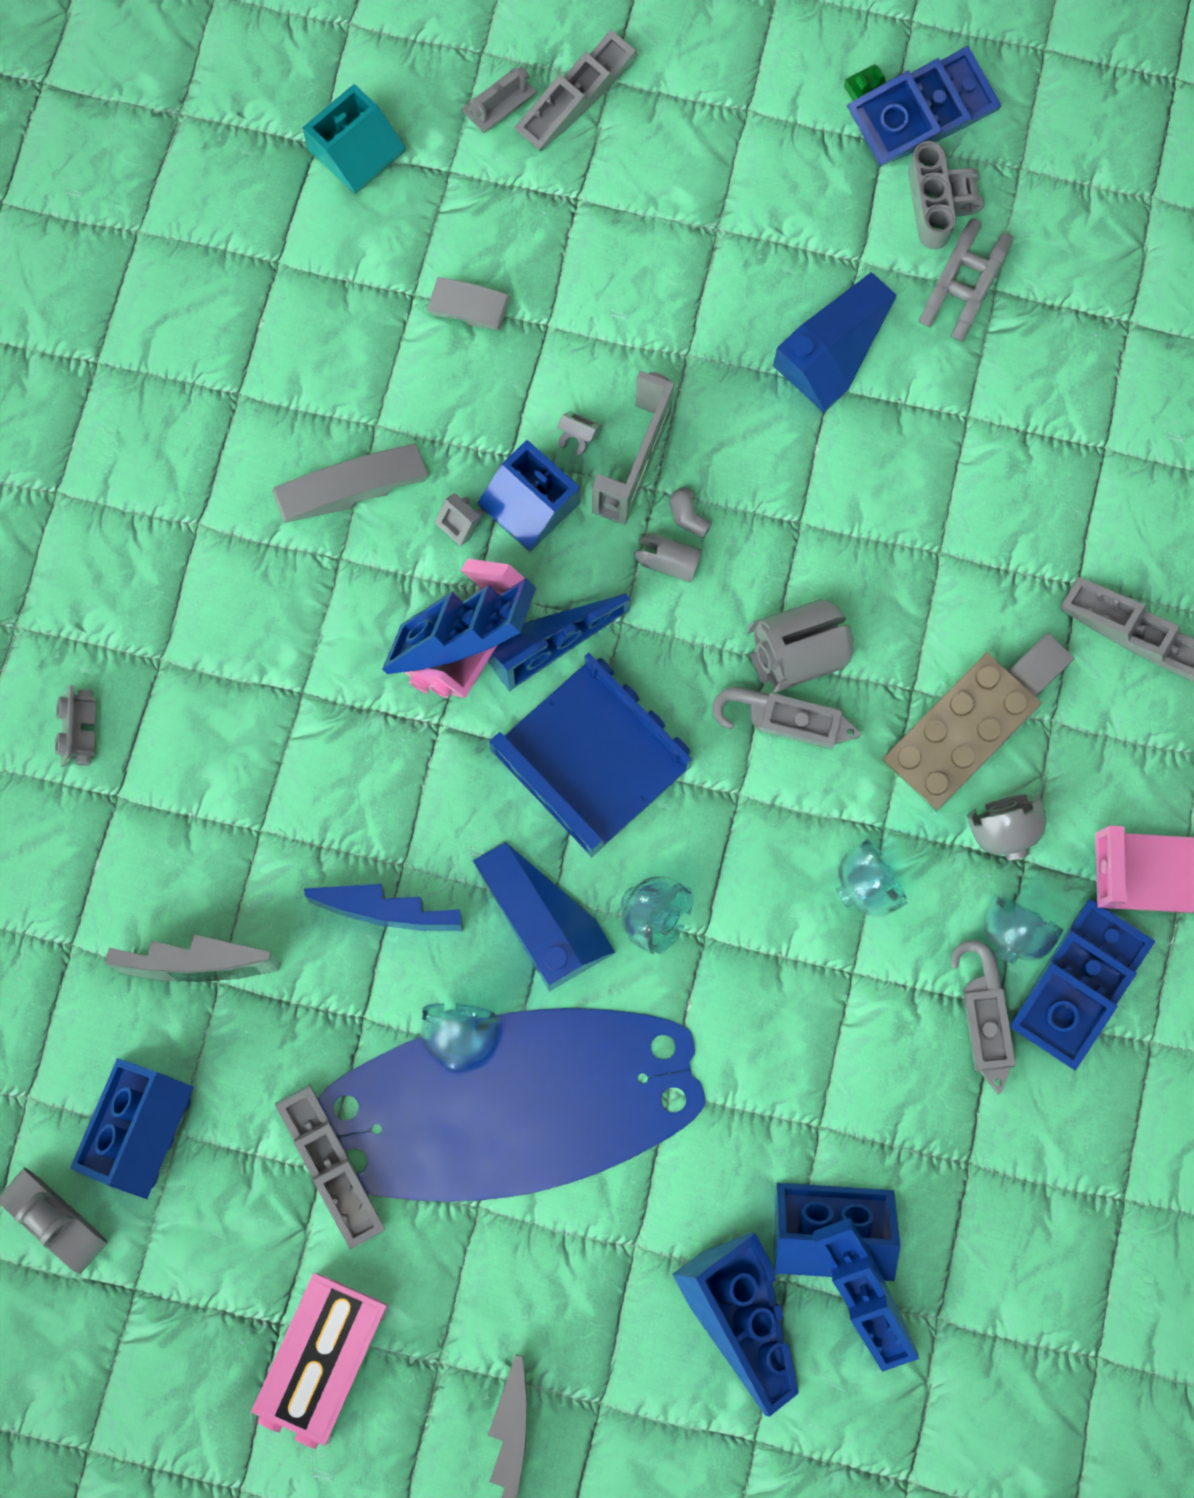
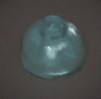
(869, 882)
(653, 912)
(1018, 931)
(459, 1033)

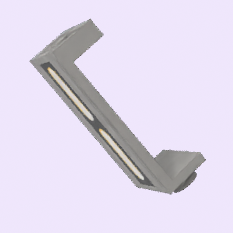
(616, 499)

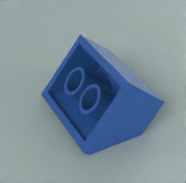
(132, 1128)
(810, 1207)

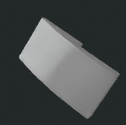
(468, 302)
(1041, 664)

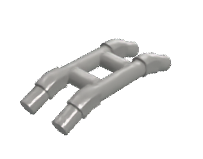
(975, 296)

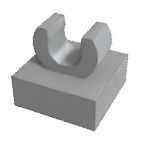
(579, 428)
(458, 518)

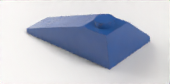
(834, 342)
(552, 637)
(548, 923)
(738, 1308)

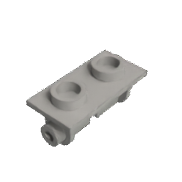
(499, 99)
(74, 712)

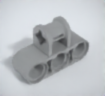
(955, 193)
(52, 1221)

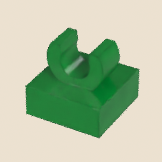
(864, 81)

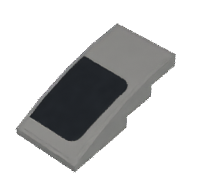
(204, 962)

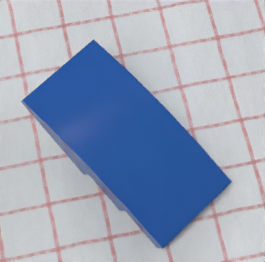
(923, 106)
(459, 628)
(1081, 984)

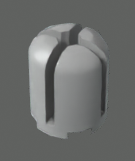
(801, 644)

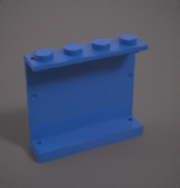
(592, 755)

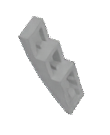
(576, 91)
(349, 482)
(1131, 626)
(330, 1166)
(511, 1428)

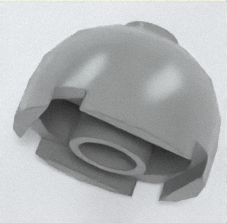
(1009, 826)

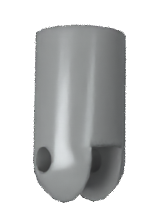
(670, 558)

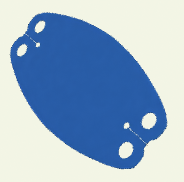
(528, 1117)

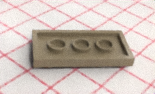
(961, 731)

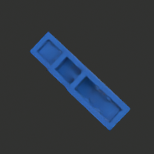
(369, 905)
(866, 1295)

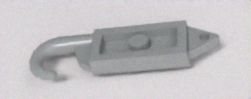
(788, 717)
(987, 1017)

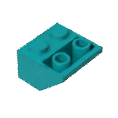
(353, 139)

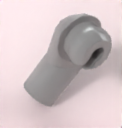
(684, 513)

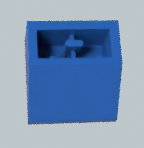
(529, 496)

